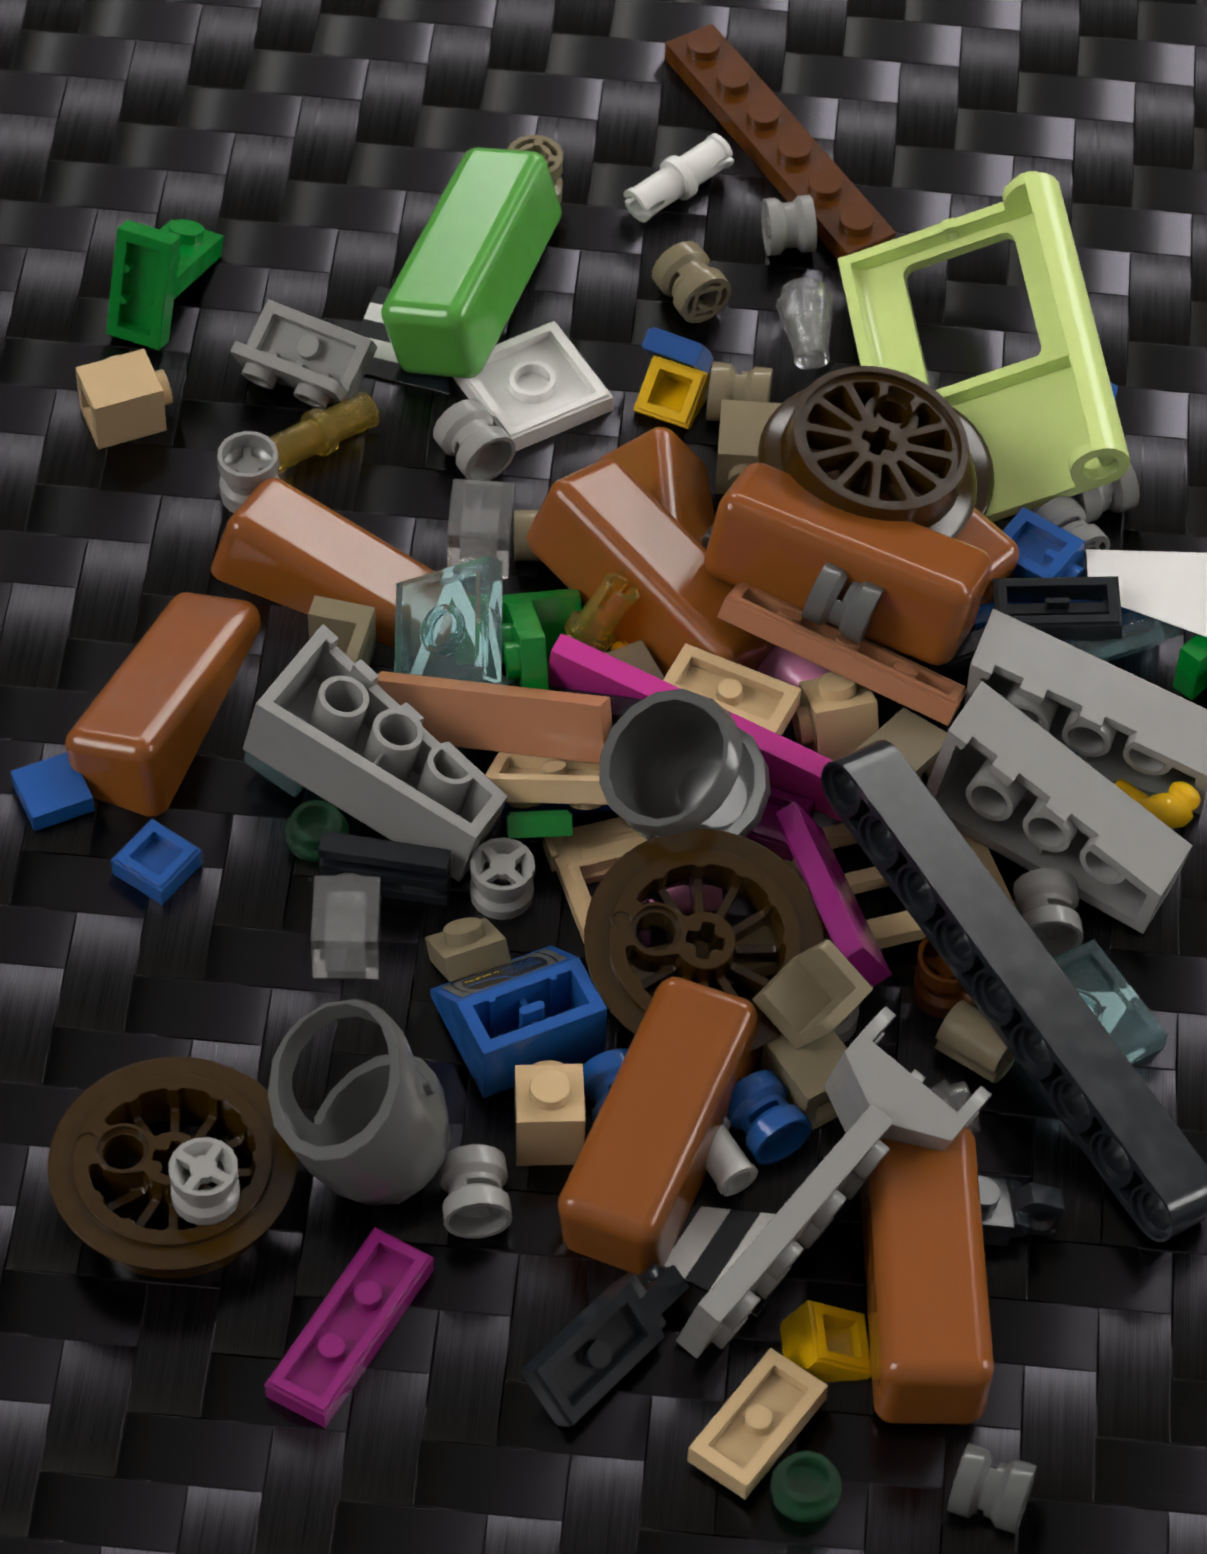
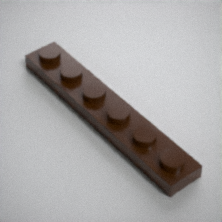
(776, 140)

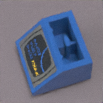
(523, 1015)

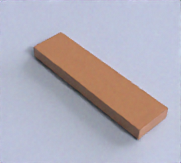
(825, 646)
(506, 716)

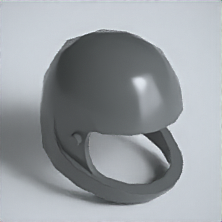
(683, 767)
(378, 1127)

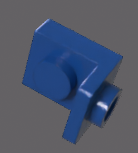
(1045, 548)

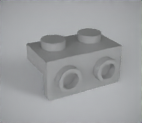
(305, 355)

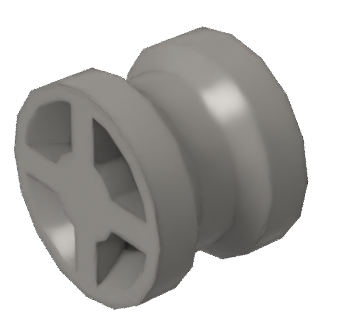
(789, 225)
(503, 862)
(200, 1163)

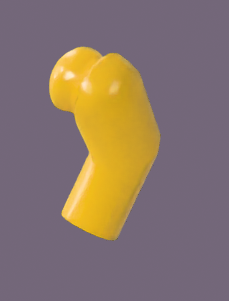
(1172, 807)

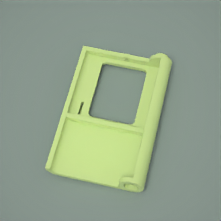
(1042, 418)

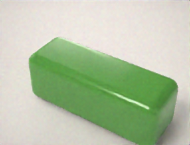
(471, 262)

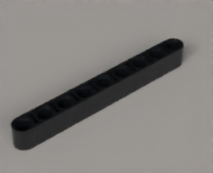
(1019, 989)

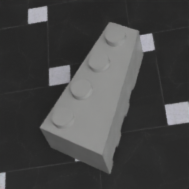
(1094, 707)
(370, 756)
(1050, 809)

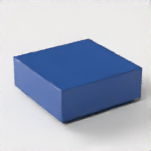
(677, 349)
(51, 791)
(157, 861)

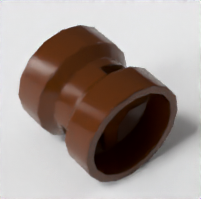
(934, 984)

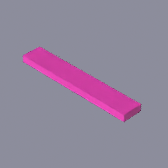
(587, 669)

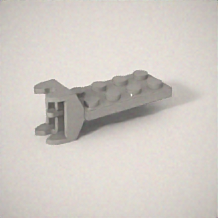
(873, 1102)

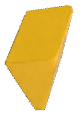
(672, 392)
(827, 1342)

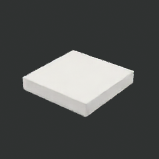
(538, 386)

